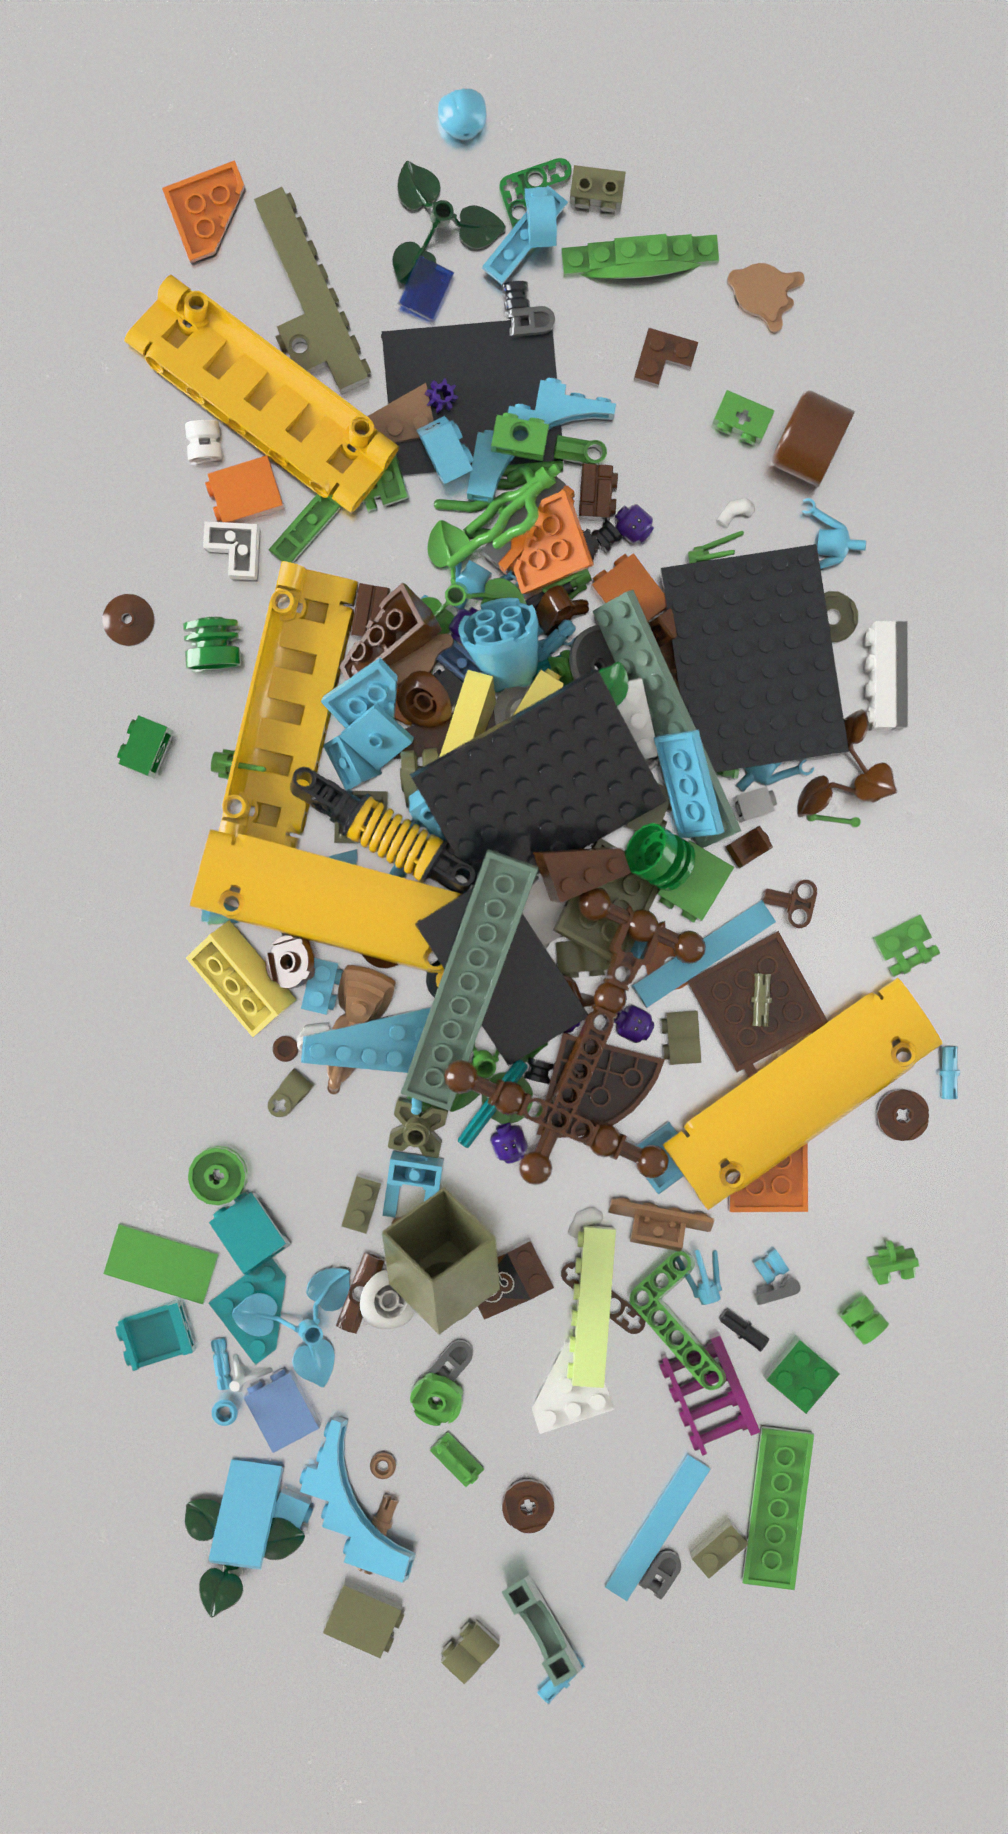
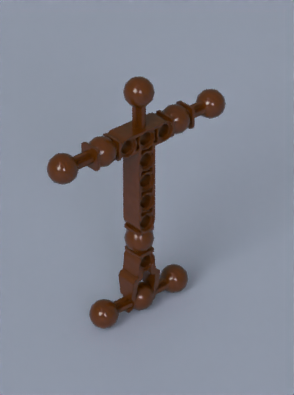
(609, 1000)

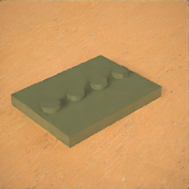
(598, 934)

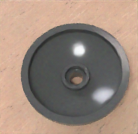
(589, 650)

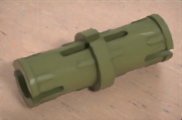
(761, 1000)

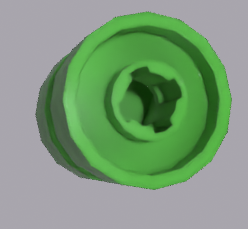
(862, 1317)

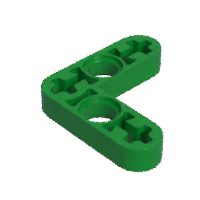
(521, 180)

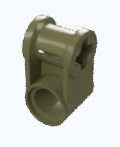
(292, 1090)

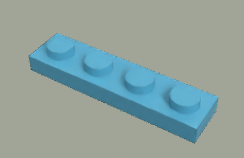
(515, 246)

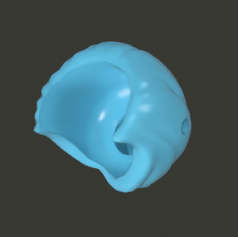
(462, 113)

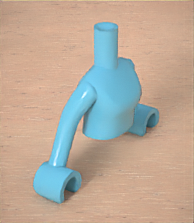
(833, 542)
(475, 578)
(764, 774)

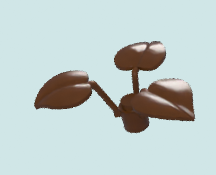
(870, 786)

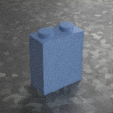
(281, 1409)

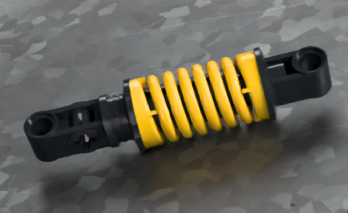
(382, 834)

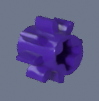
(435, 398)

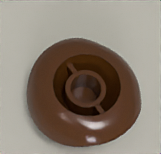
(424, 700)

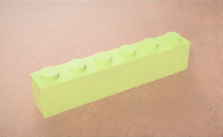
(593, 1306)

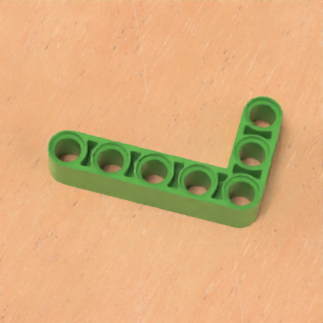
(672, 1322)

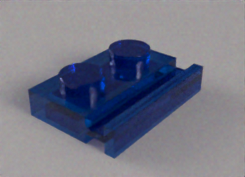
(425, 288)

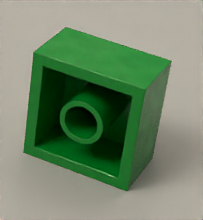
(145, 746)
(801, 1374)

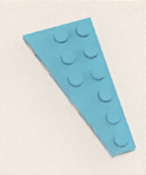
(371, 1045)

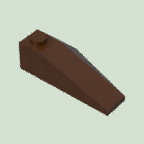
(396, 632)

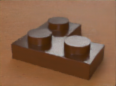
(663, 348)

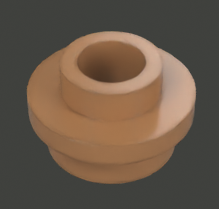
(379, 1473)

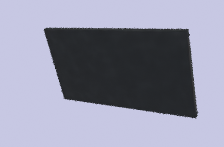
(531, 994)

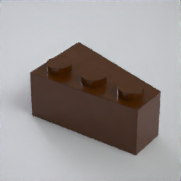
(580, 870)

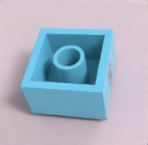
(445, 449)

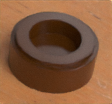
(285, 1048)

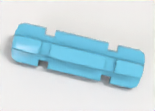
(555, 639)
(221, 1363)

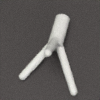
(238, 1382)

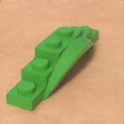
(640, 256)

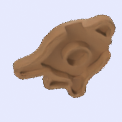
(763, 292)
(422, 659)

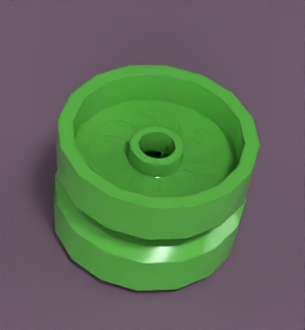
(203, 1179)

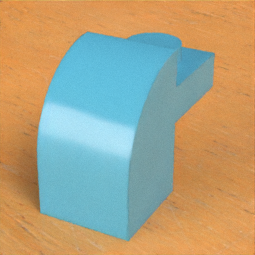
(541, 217)

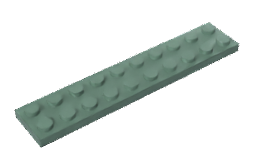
(636, 648)
(469, 976)

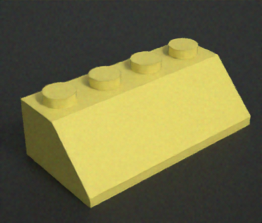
(240, 978)

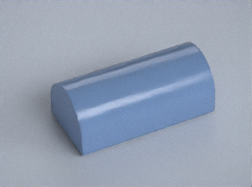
(458, 661)

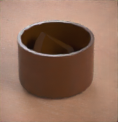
(812, 437)

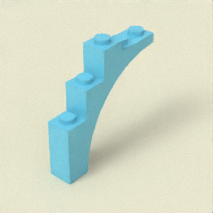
(554, 409)
(329, 1482)

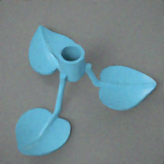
(316, 1359)

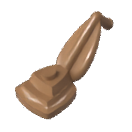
(363, 997)

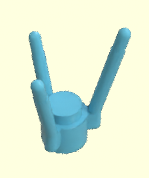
(707, 1289)

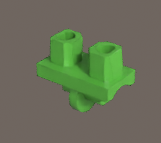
(893, 1260)

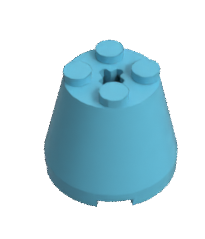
(503, 641)

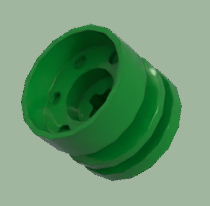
(211, 644)
(660, 857)

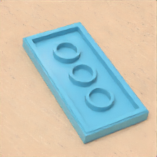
(689, 784)
(246, 1514)

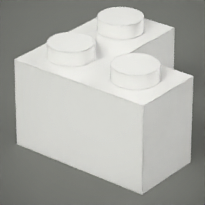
(240, 542)

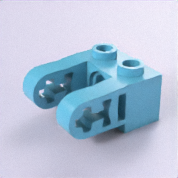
(414, 1171)

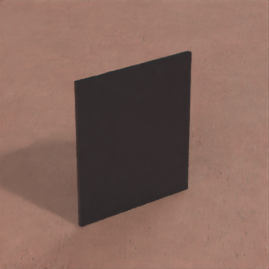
(488, 375)

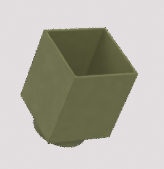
(441, 1260)

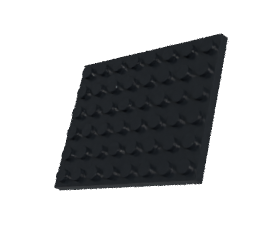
(756, 657)
(541, 779)

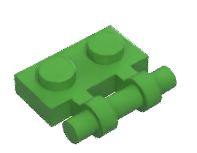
(390, 487)
(902, 938)

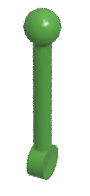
(854, 822)

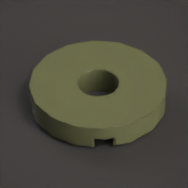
(847, 615)

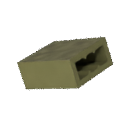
(364, 1619)

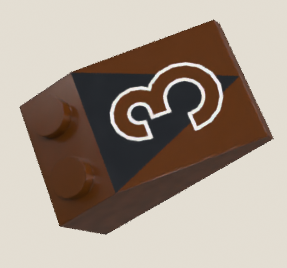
(520, 1279)

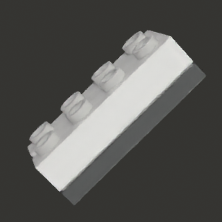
(887, 675)

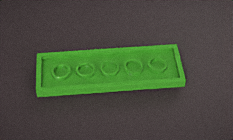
(778, 1508)

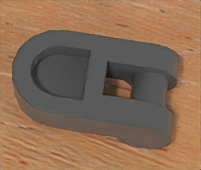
(540, 321)
(769, 1293)
(457, 1354)
(665, 1565)

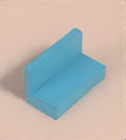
(349, 764)

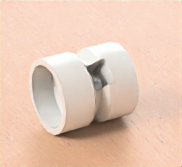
(203, 431)

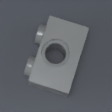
(754, 803)

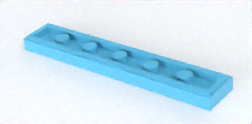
(718, 945)
(657, 1527)

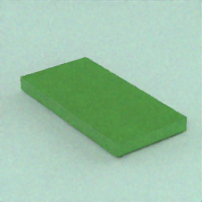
(161, 1263)

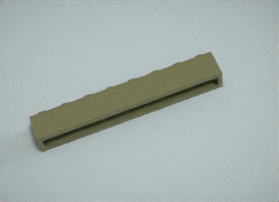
(311, 289)

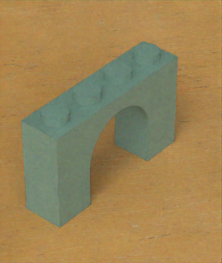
(558, 1655)

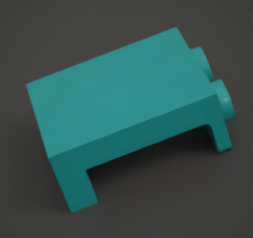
(248, 1233)
(155, 1335)

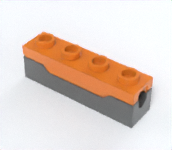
(507, 556)

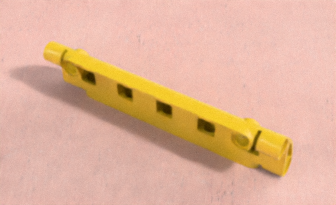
(262, 394)
(283, 711)
(318, 898)
(802, 1092)

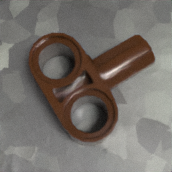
(556, 607)
(793, 901)

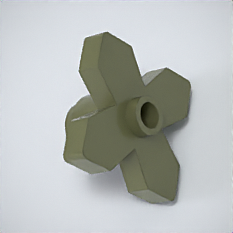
(417, 1129)

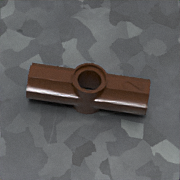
(350, 1315)

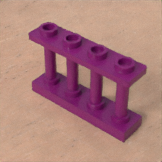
(734, 1397)

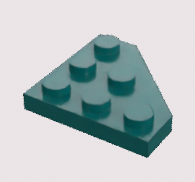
(266, 1279)

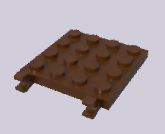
(726, 1001)

